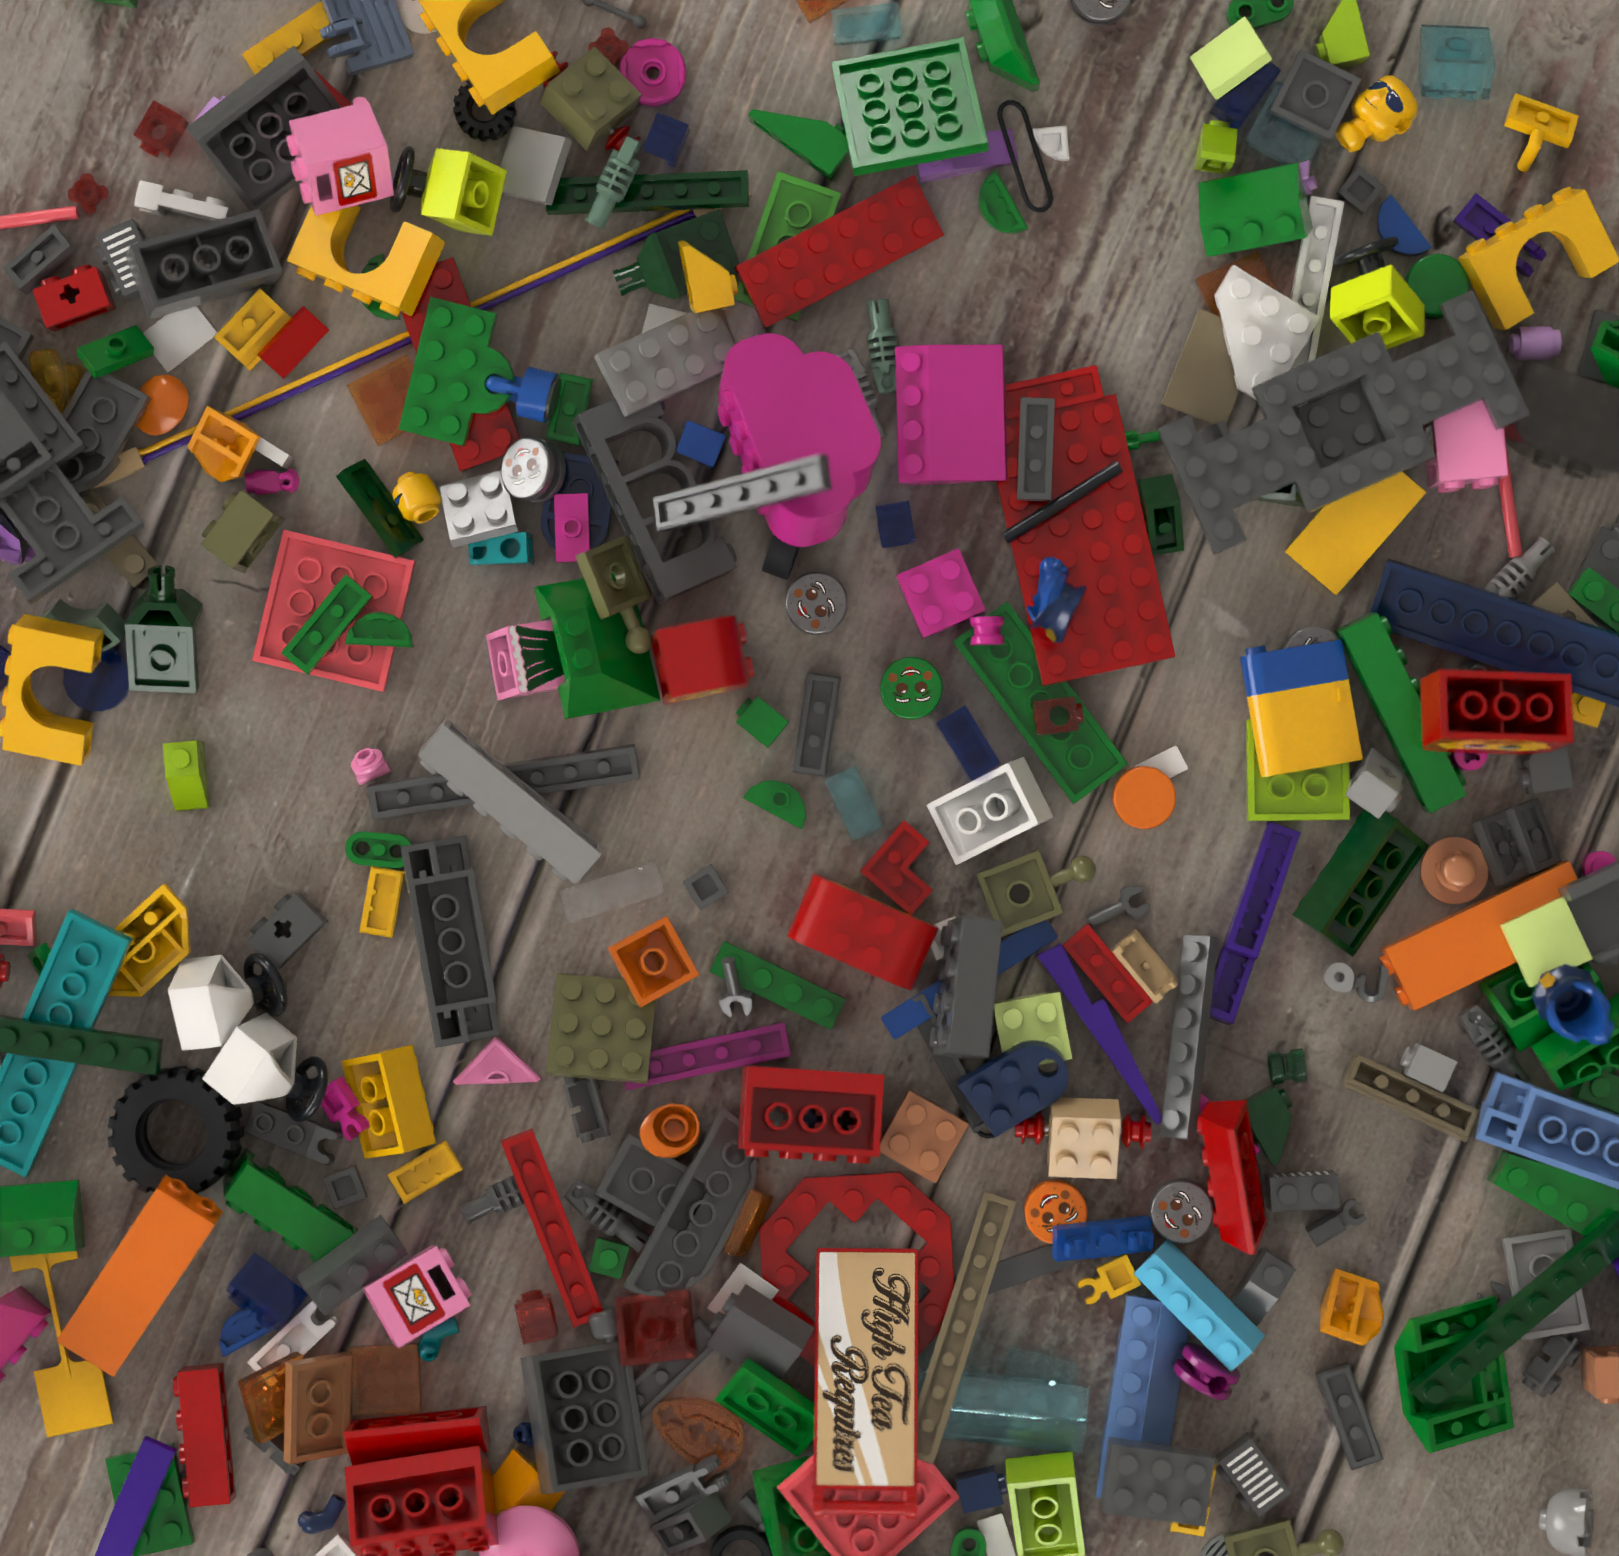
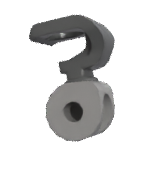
(1341, 978)

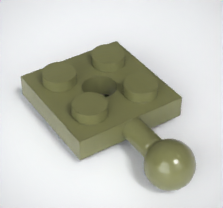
(619, 596)
(1042, 899)
(1279, 1540)

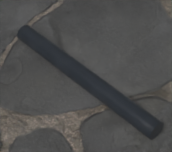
(1062, 502)

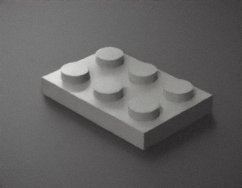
(1525, 1260)

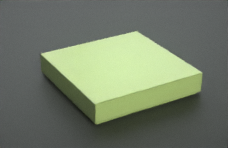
(1230, 58)
(1545, 940)

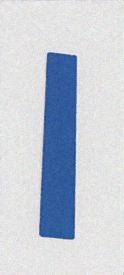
(1012, 951)

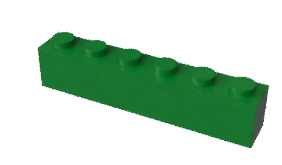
(1399, 710)

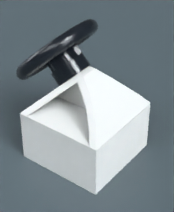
(213, 999)
(261, 1066)

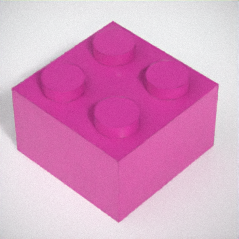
(940, 593)

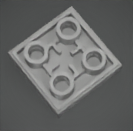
(534, 164)

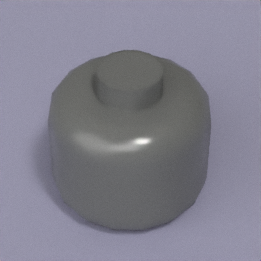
(604, 1324)

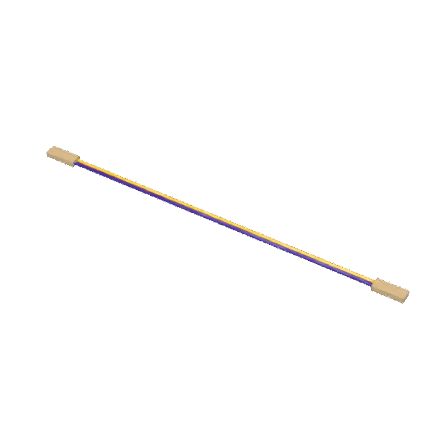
(133, 462)

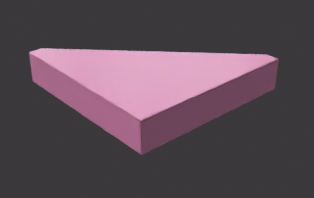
(497, 1065)

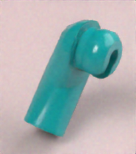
(432, 1339)

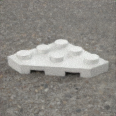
(1260, 328)

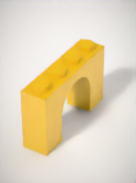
(495, 77)
(1493, 261)
(394, 284)
(27, 724)

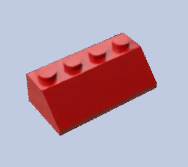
(1233, 1173)
(416, 1434)

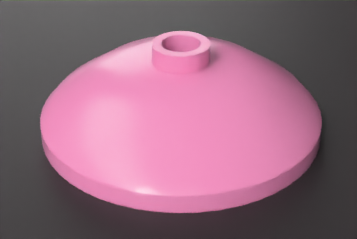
(532, 1533)

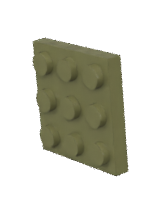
(599, 1030)

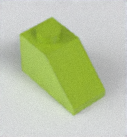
(1343, 38)
(1216, 147)
(186, 774)

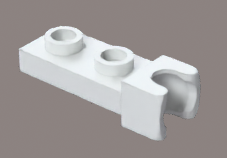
(156, 200)
(296, 1336)

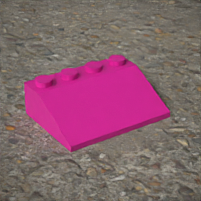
(951, 414)
(19, 1320)

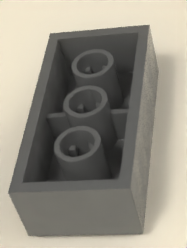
(213, 244)
(966, 988)

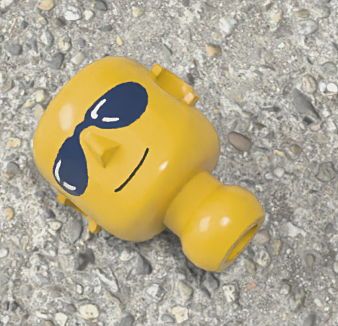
(1378, 113)

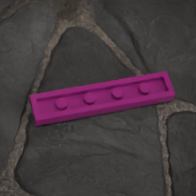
(716, 1054)

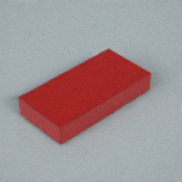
(293, 342)

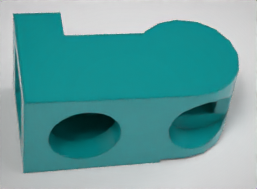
(503, 550)

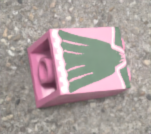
(525, 660)

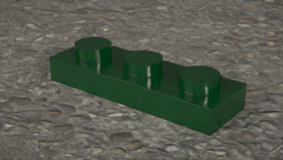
(379, 508)

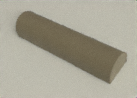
(1410, 1097)

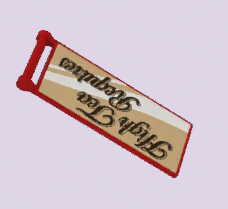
(866, 1378)

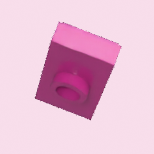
(571, 526)

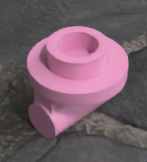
(369, 765)

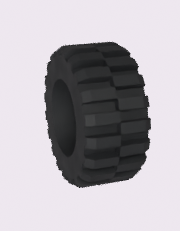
(131, 1138)

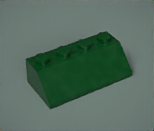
(1360, 880)

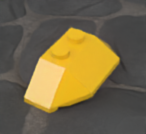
(158, 942)

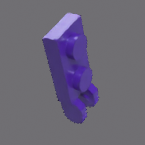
(1481, 220)

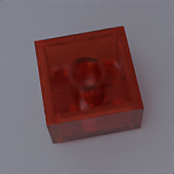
(655, 1328)

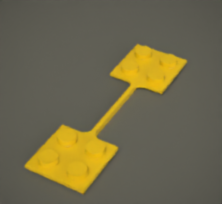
(73, 1392)

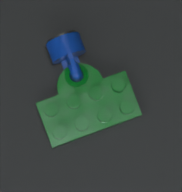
(463, 376)

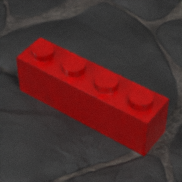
(205, 1435)

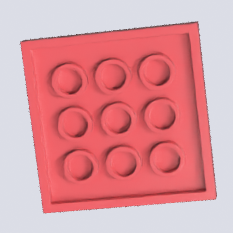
(302, 579)
(869, 1533)

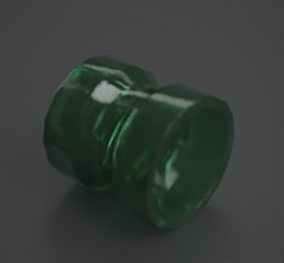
(1294, 1064)

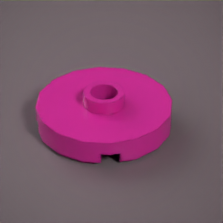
(657, 55)

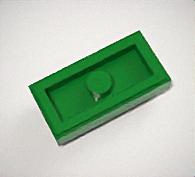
(115, 351)
(573, 399)

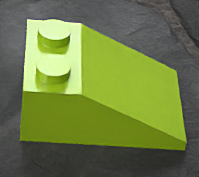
(1045, 1505)

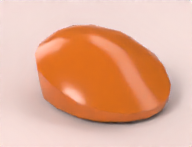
(167, 404)
(670, 1130)

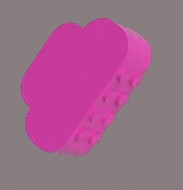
(792, 409)

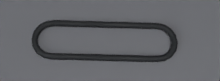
(1013, 159)

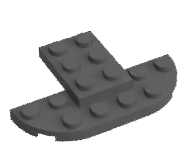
(686, 1205)

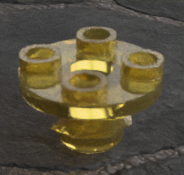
(54, 377)

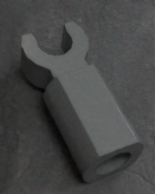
(1333, 1223)

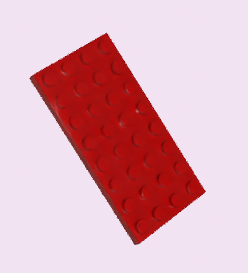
(1101, 544)

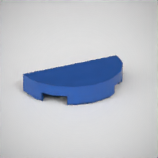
(1395, 222)
(240, 1330)

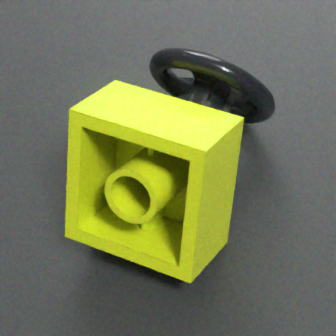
(454, 190)
(1376, 299)

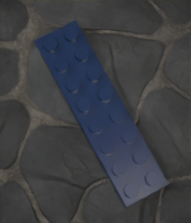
(1498, 629)

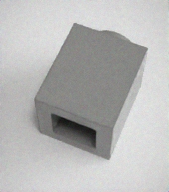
(1427, 1066)

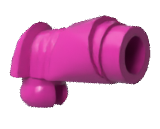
(269, 481)

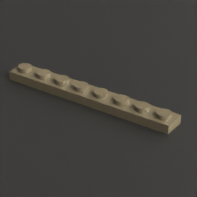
(961, 1322)

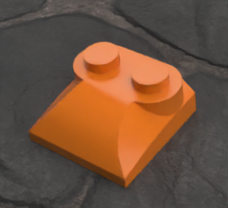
(653, 961)

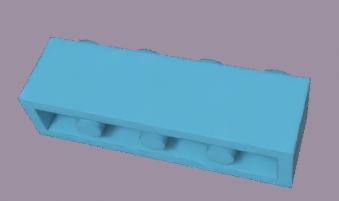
(1199, 1305)

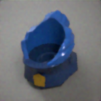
(1055, 599)
(1573, 1005)

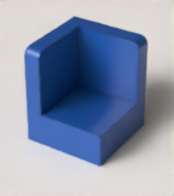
(700, 443)

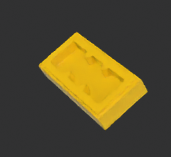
(382, 901)
(425, 1171)

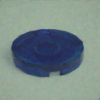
(103, 687)

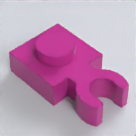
(340, 1106)

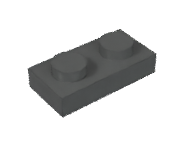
(39, 259)

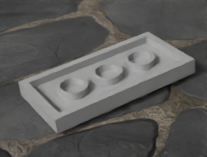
(665, 360)

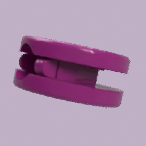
(1205, 1372)

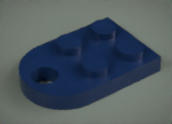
(581, 478)
(1014, 1086)

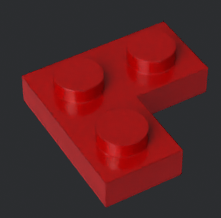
(890, 869)

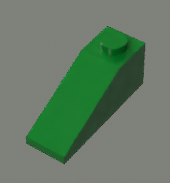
(809, 139)

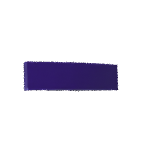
(136, 1498)

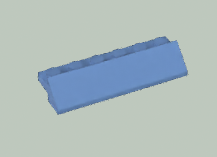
(1551, 1129)
(1143, 1376)

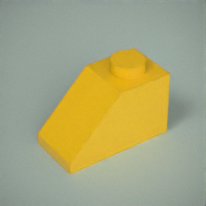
(706, 280)

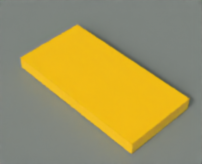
(1352, 529)

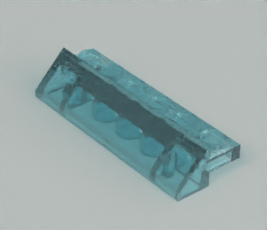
(1017, 1412)

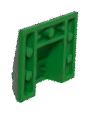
(593, 653)
(1476, 1408)

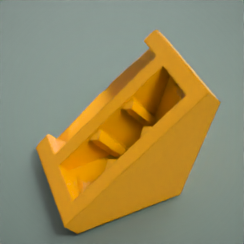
(223, 445)
(1351, 1308)
(518, 1485)

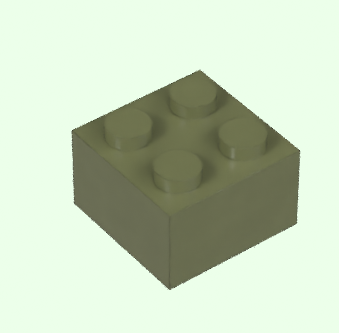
(241, 531)

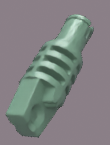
(614, 181)
(882, 344)

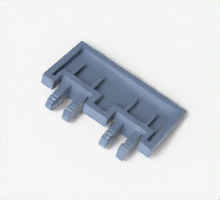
(375, 33)

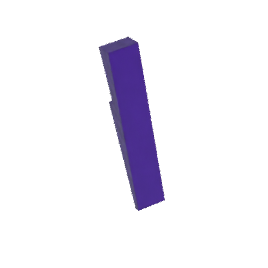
(1251, 920)
(1100, 1024)

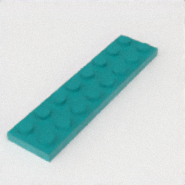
(67, 993)

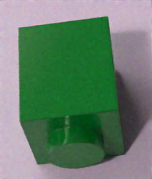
(761, 720)

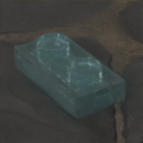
(866, 24)
(853, 803)

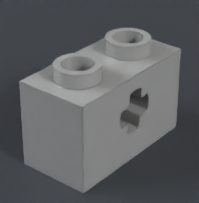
(1376, 784)

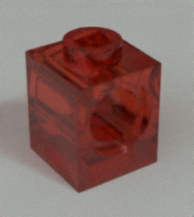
(160, 115)
(1042, 721)
(536, 1316)

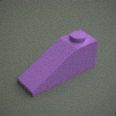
(951, 167)

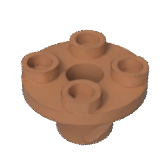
(1454, 870)

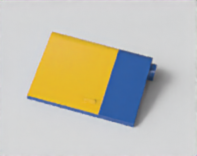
(1300, 707)

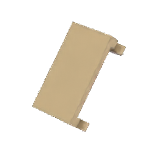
(1145, 966)

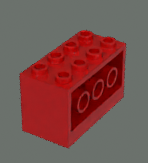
(827, 1096)
(422, 1504)

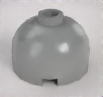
(1569, 1521)

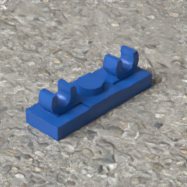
(1102, 1238)

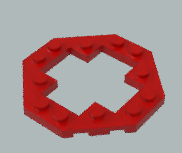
(853, 1196)

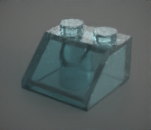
(1455, 62)

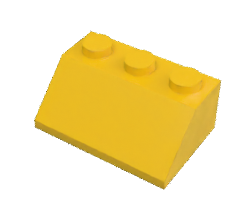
(391, 1101)

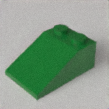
(783, 1526)

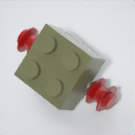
(591, 100)

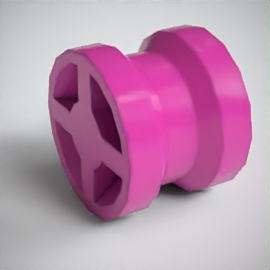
(987, 630)
(1476, 762)

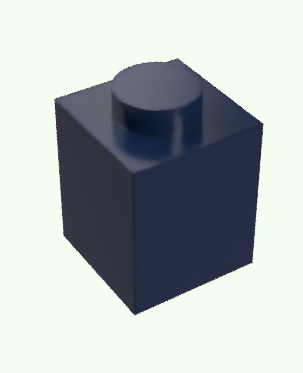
(981, 1488)

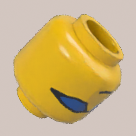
(417, 497)

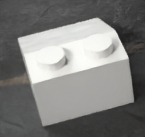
(989, 810)

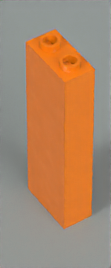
(1467, 942)
(140, 1275)

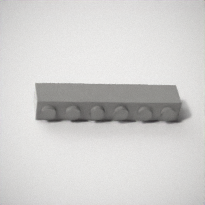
(510, 801)

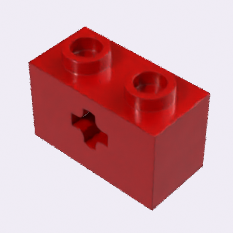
(91, 302)

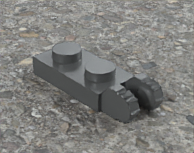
(681, 1488)

